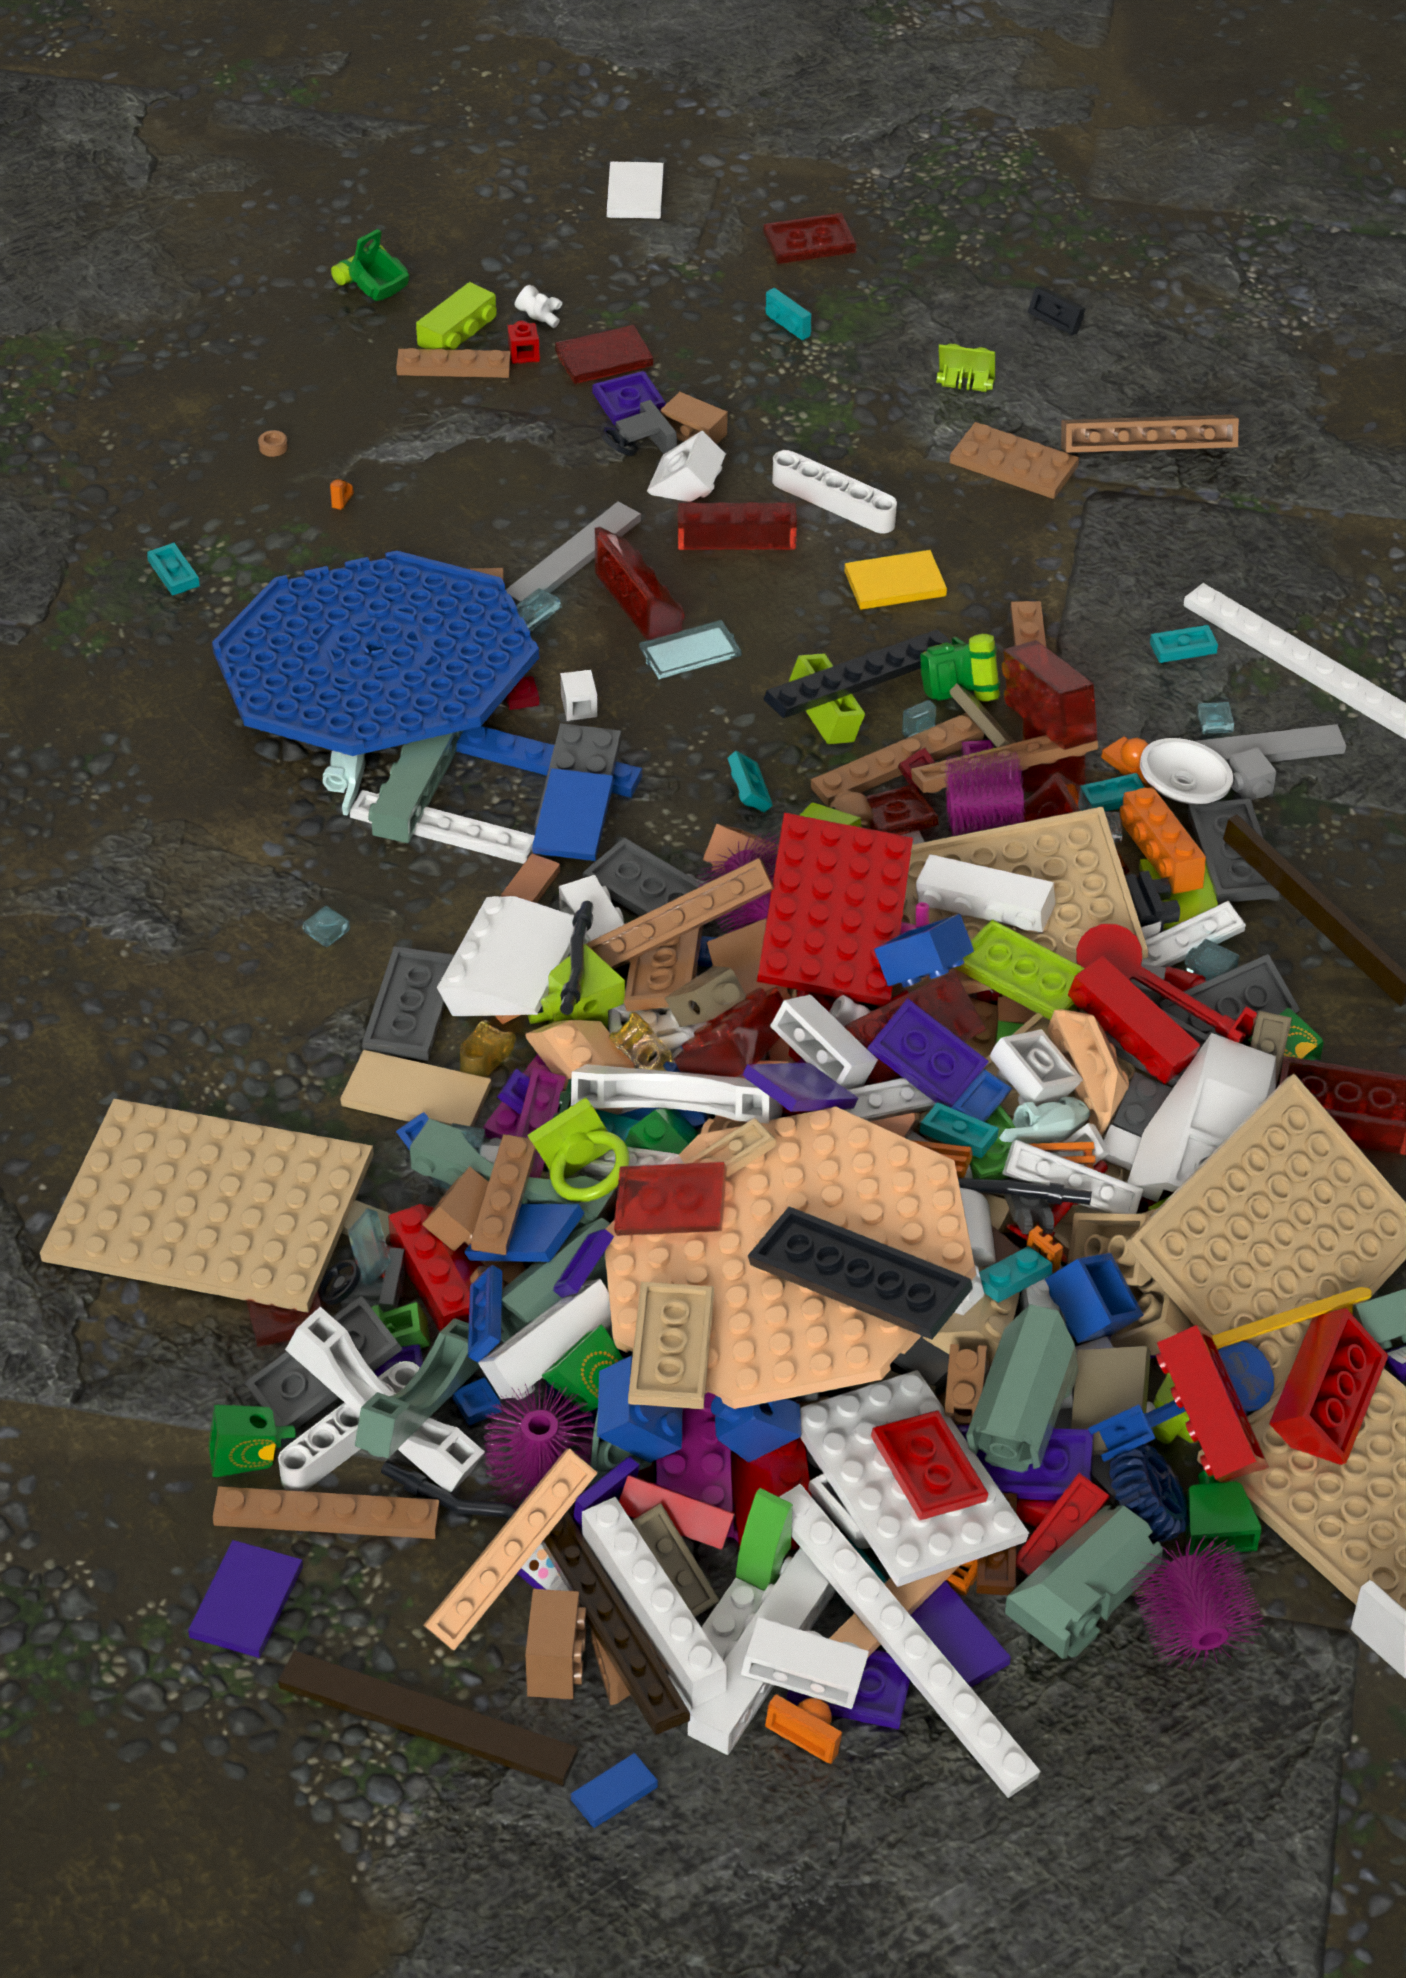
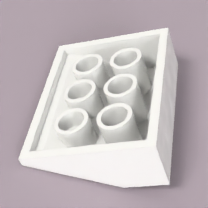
(506, 958)

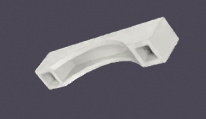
(645, 1088)
(331, 1356)

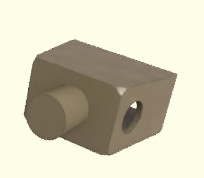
(712, 991)

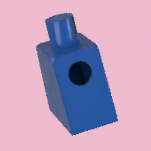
(756, 1428)

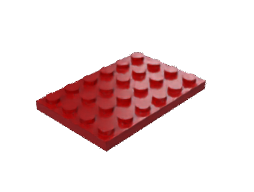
(831, 905)

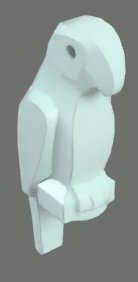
(344, 773)
(1047, 1121)

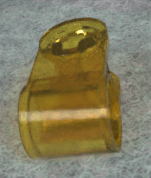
(638, 1041)
(485, 1049)

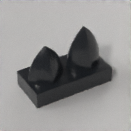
(1056, 310)

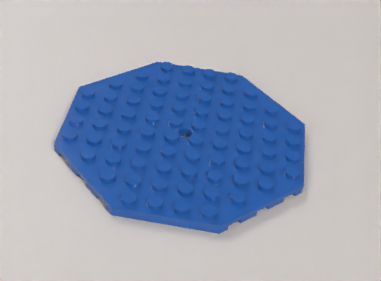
(375, 653)

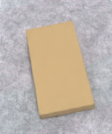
(408, 1088)
(671, 1345)

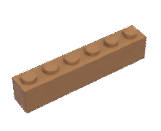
(1149, 433)

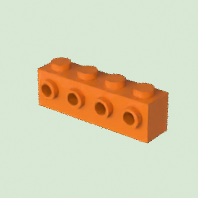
(1163, 839)

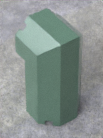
(533, 1289)
(1024, 1390)
(1084, 1581)

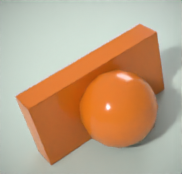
(1125, 756)
(805, 1726)

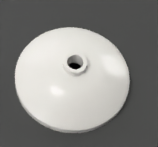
(1186, 771)

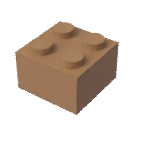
(555, 1644)

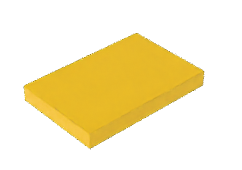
(895, 579)

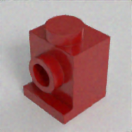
(523, 335)

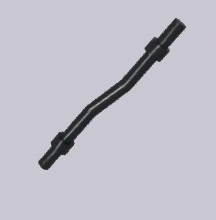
(572, 989)
(1054, 1193)
(418, 1484)

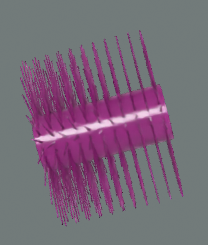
(986, 800)
(759, 907)
(535, 1441)
(1197, 1602)

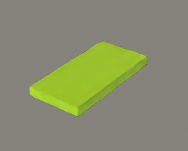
(1021, 969)

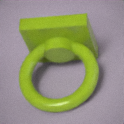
(572, 1143)

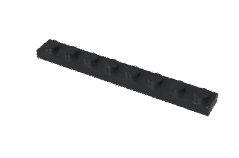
(851, 675)

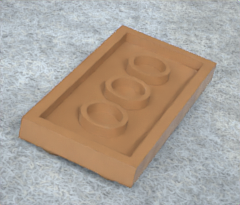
(1014, 460)
(662, 972)

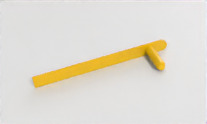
(1338, 1301)

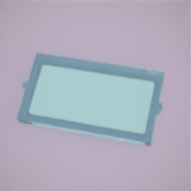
(690, 649)

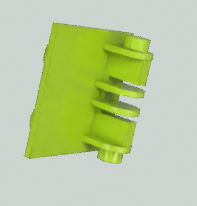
(967, 363)

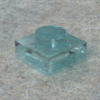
(1215, 717)
(918, 718)
(326, 926)

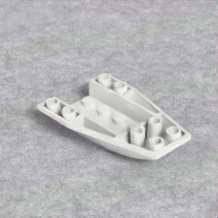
(1201, 1112)

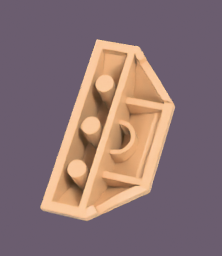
(575, 1043)
(1094, 1059)

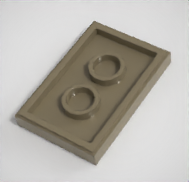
(1107, 1385)

